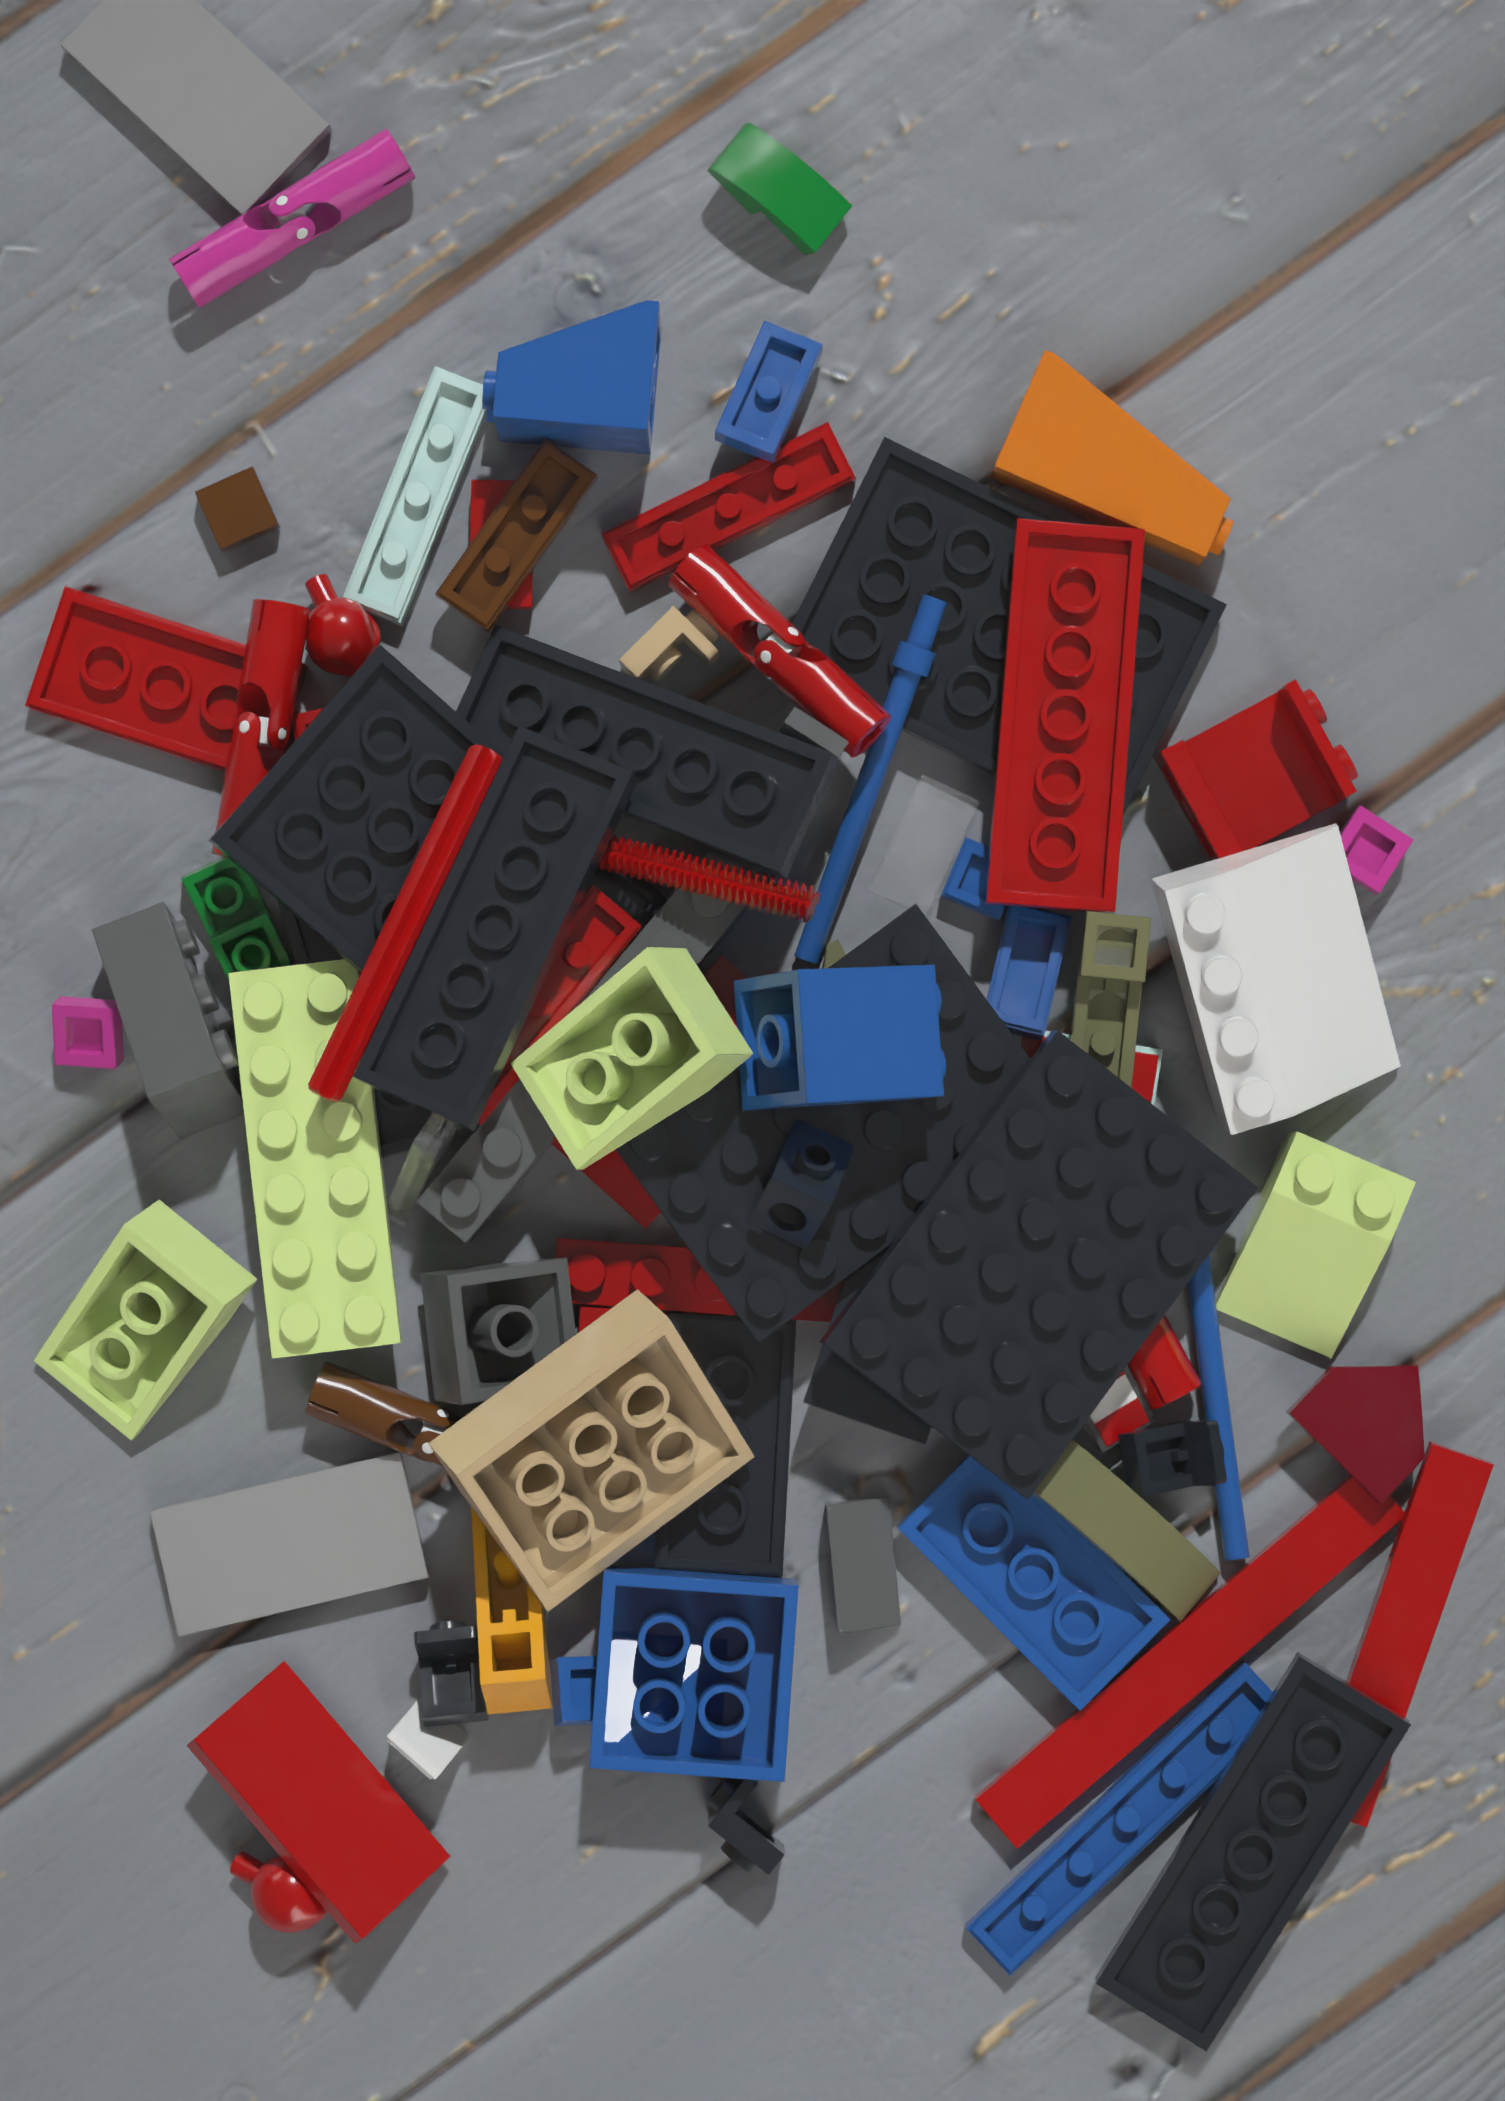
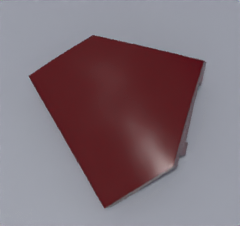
(1367, 1422)

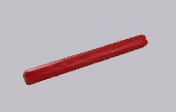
(404, 924)

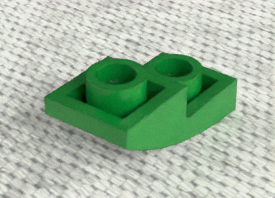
(781, 186)
(235, 918)

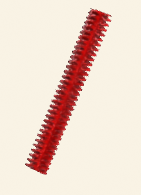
(709, 879)

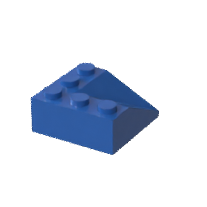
(694, 1673)

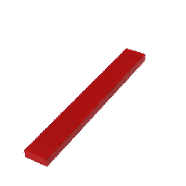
(1186, 1659)

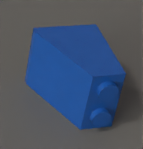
(581, 384)
(840, 1036)

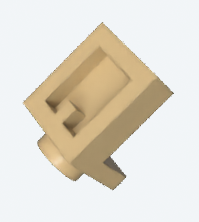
(657, 649)

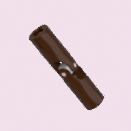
(377, 1411)

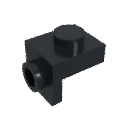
(1173, 1457)
(450, 1674)
(745, 1839)

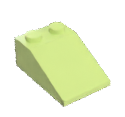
(631, 1054)
(1313, 1243)
(144, 1318)

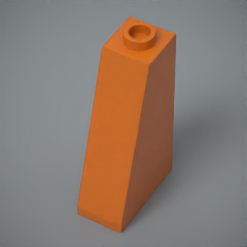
(1106, 467)

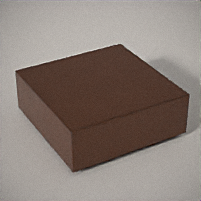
(237, 509)

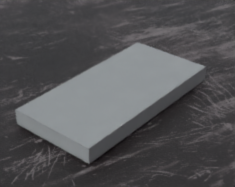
(199, 93)
(289, 1543)

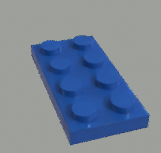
(1034, 1579)

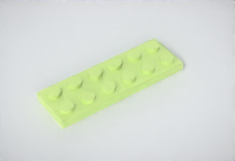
(312, 1167)

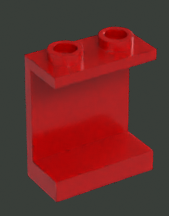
(1258, 772)

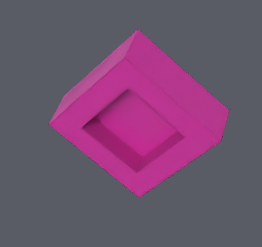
(1372, 849)
(87, 1032)

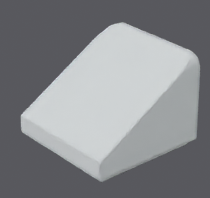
(424, 1746)

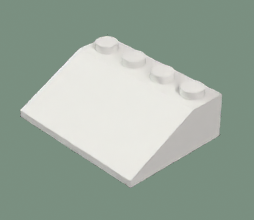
(1277, 977)

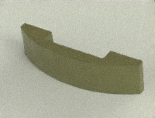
(1110, 989)
(1127, 1530)

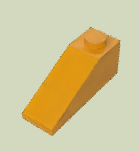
(509, 1631)

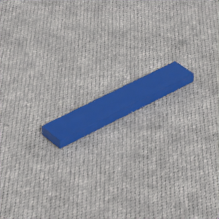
(1120, 1822)

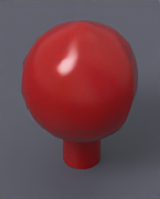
(338, 630)
(278, 1894)

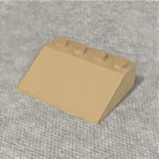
(593, 1449)

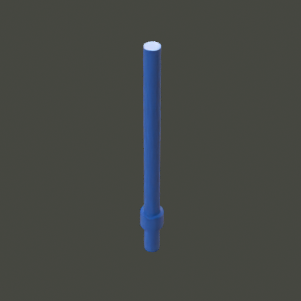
(912, 661)
(1218, 1408)

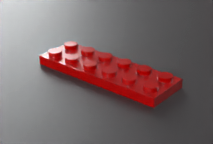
(1065, 716)

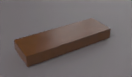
(516, 535)

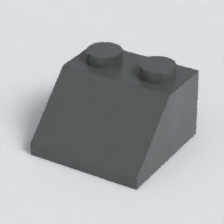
(493, 1324)

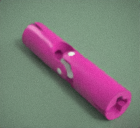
(253, 244)

